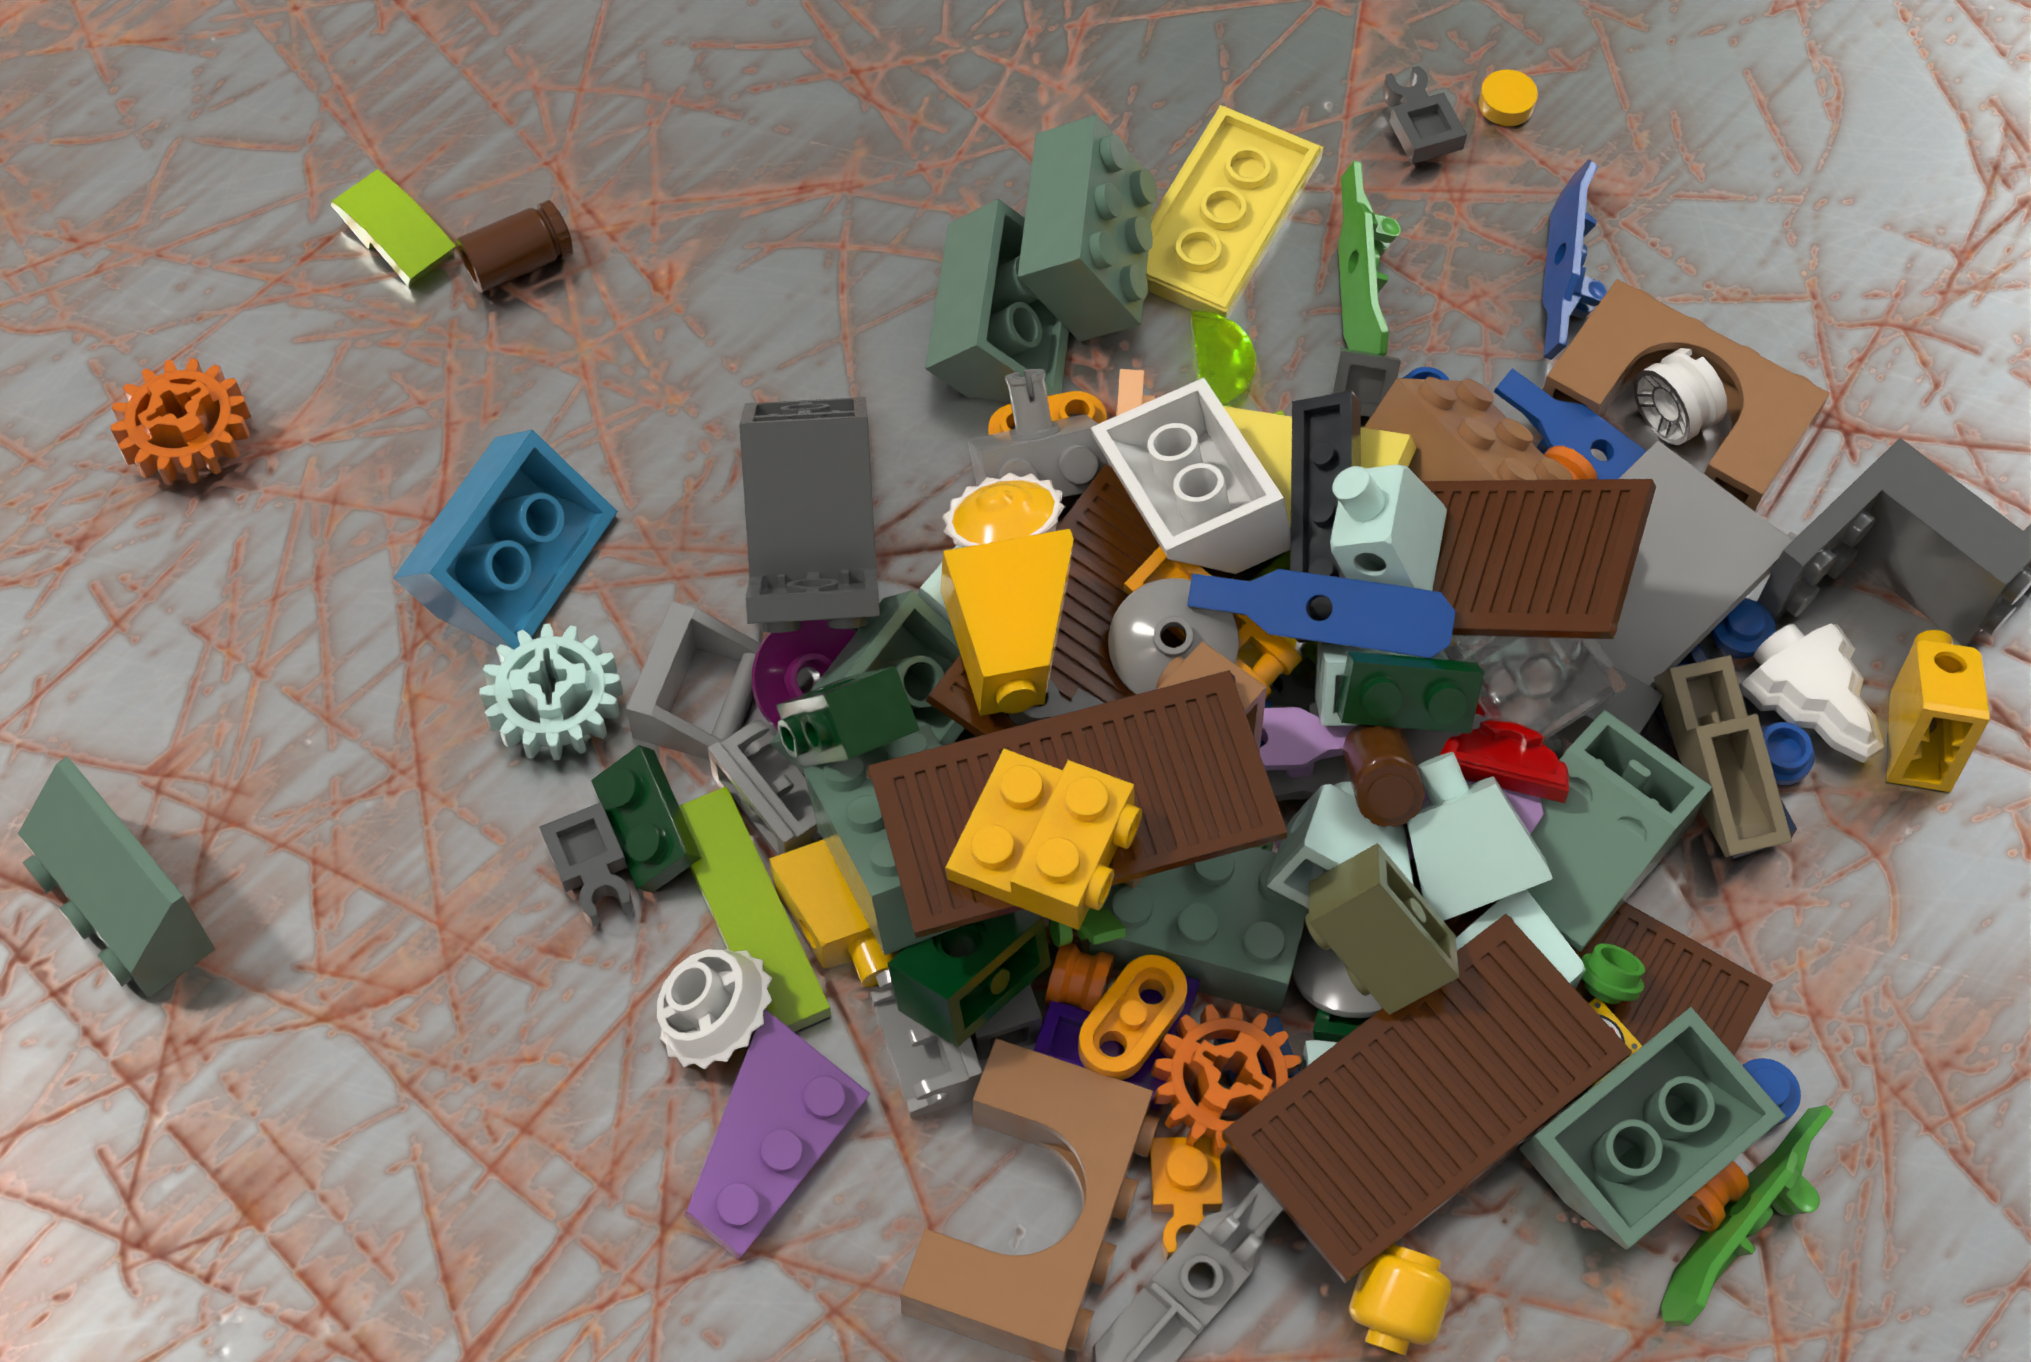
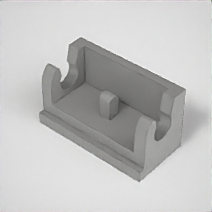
(765, 788)
(927, 1066)

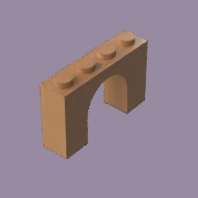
(1766, 404)
(1039, 1298)

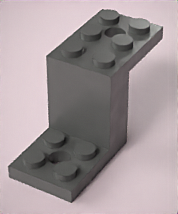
(808, 513)
(1917, 537)

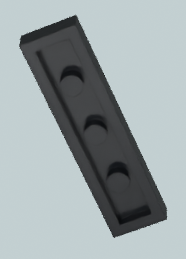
(1323, 445)

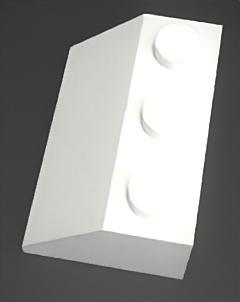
(1196, 481)

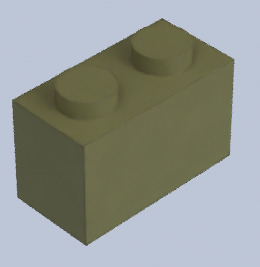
(1381, 930)

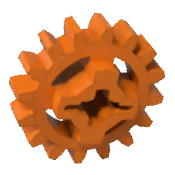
(180, 421)
(1203, 1067)

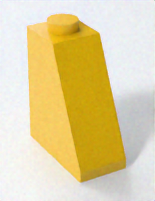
(1007, 615)

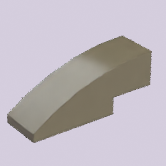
(1726, 752)

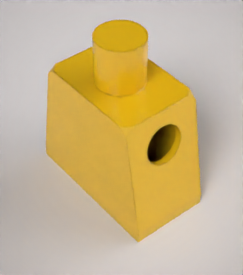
(1942, 684)
(827, 911)

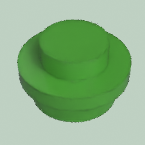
(1613, 974)

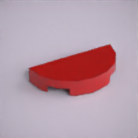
(1513, 757)

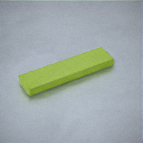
(750, 908)

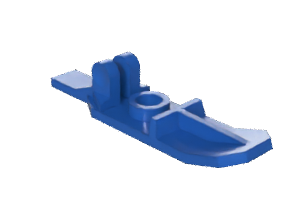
(1565, 284)
(1570, 426)
(1362, 612)

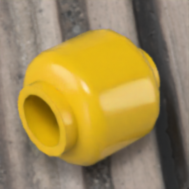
(1401, 1299)

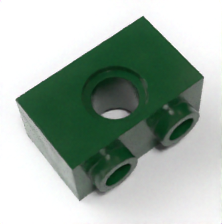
(846, 718)
(969, 973)

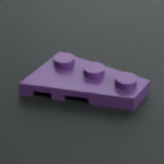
(771, 1134)

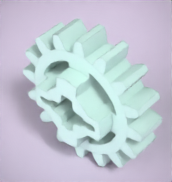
(523, 684)

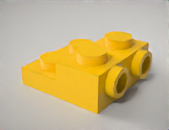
(1046, 837)

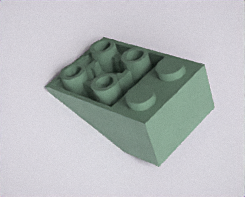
(1615, 827)

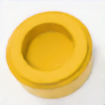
(1508, 97)

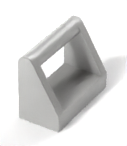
(650, 705)

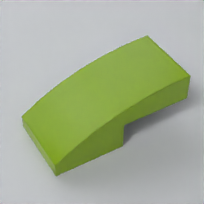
(395, 225)

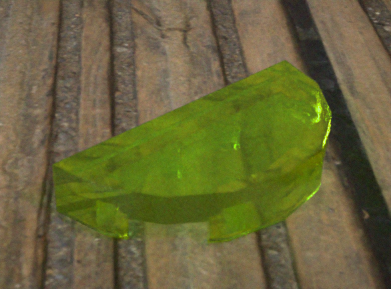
(1222, 356)

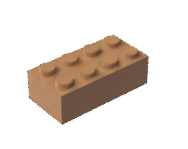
(1461, 433)

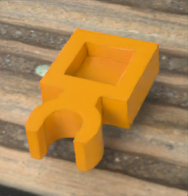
(1183, 1183)

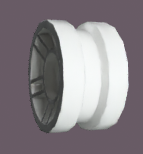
(1680, 396)

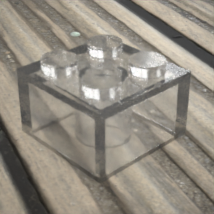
(1539, 678)

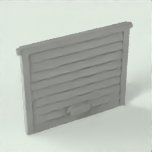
(1691, 568)

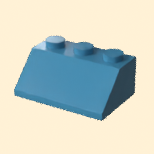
(507, 541)

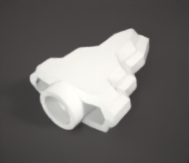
(1815, 687)

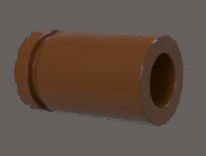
(515, 246)
(1383, 774)

